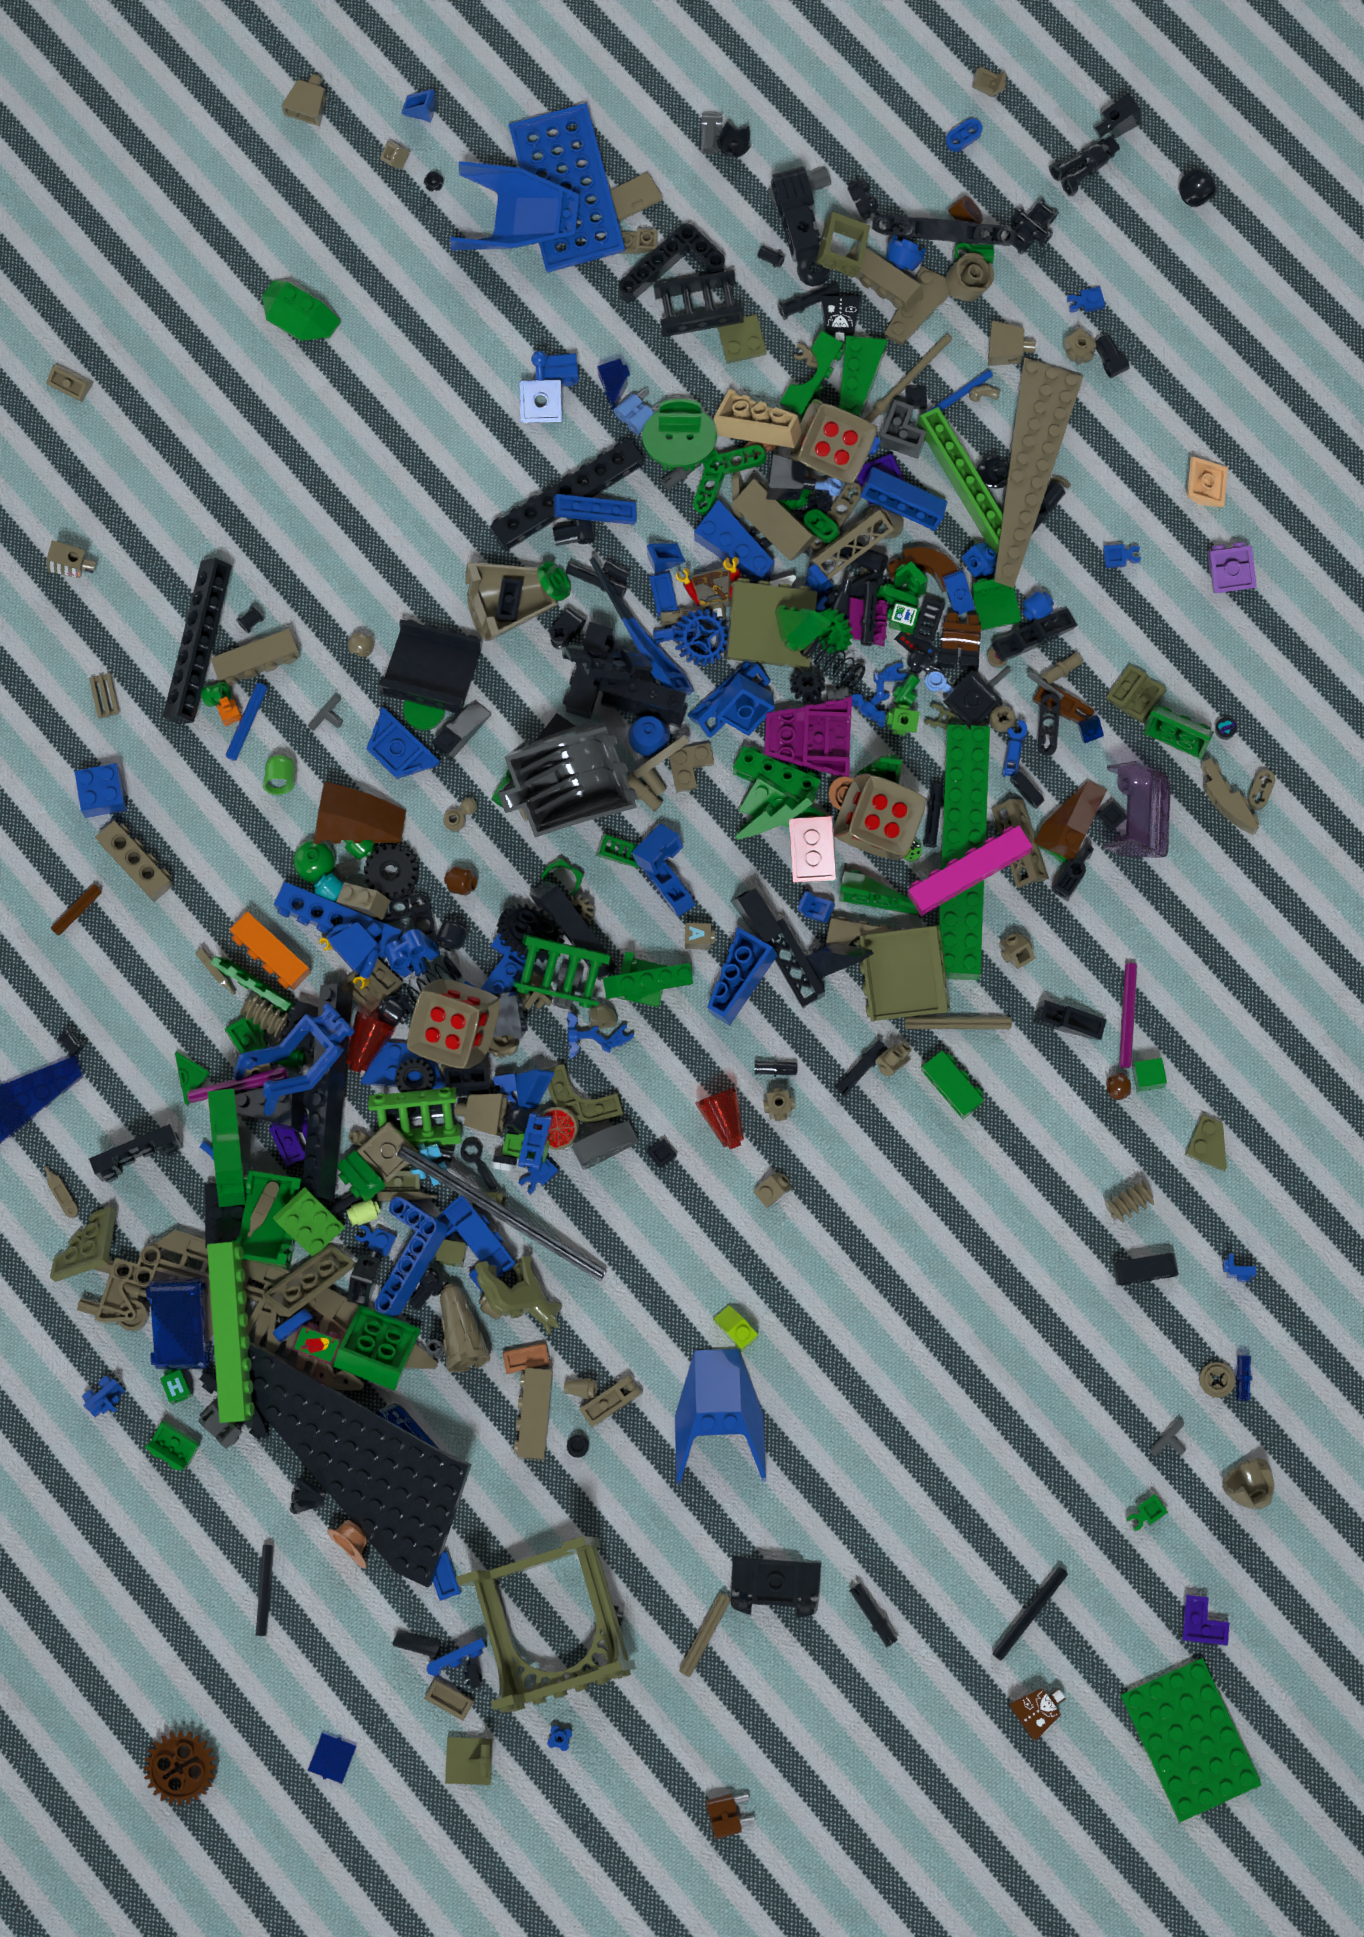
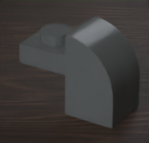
(225, 1433)

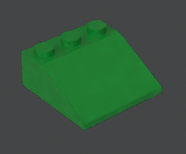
(1178, 731)
(377, 1347)

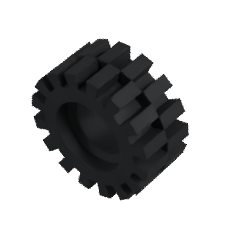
(410, 1066)

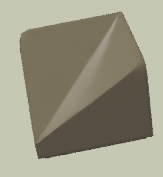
(394, 155)

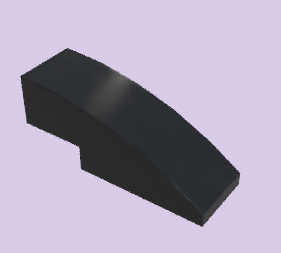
(1069, 1020)

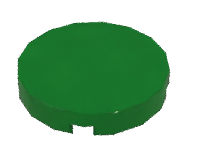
(553, 581)
(422, 716)

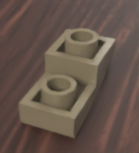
(640, 241)

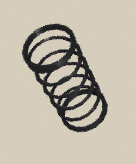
(811, 650)
(450, 966)

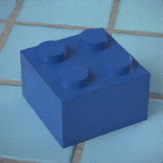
(100, 790)

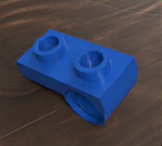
(818, 581)

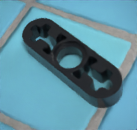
(1056, 709)

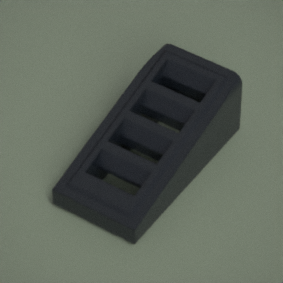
(933, 603)

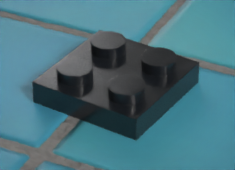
(972, 700)

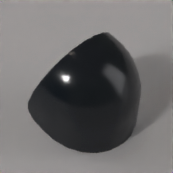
(1197, 188)

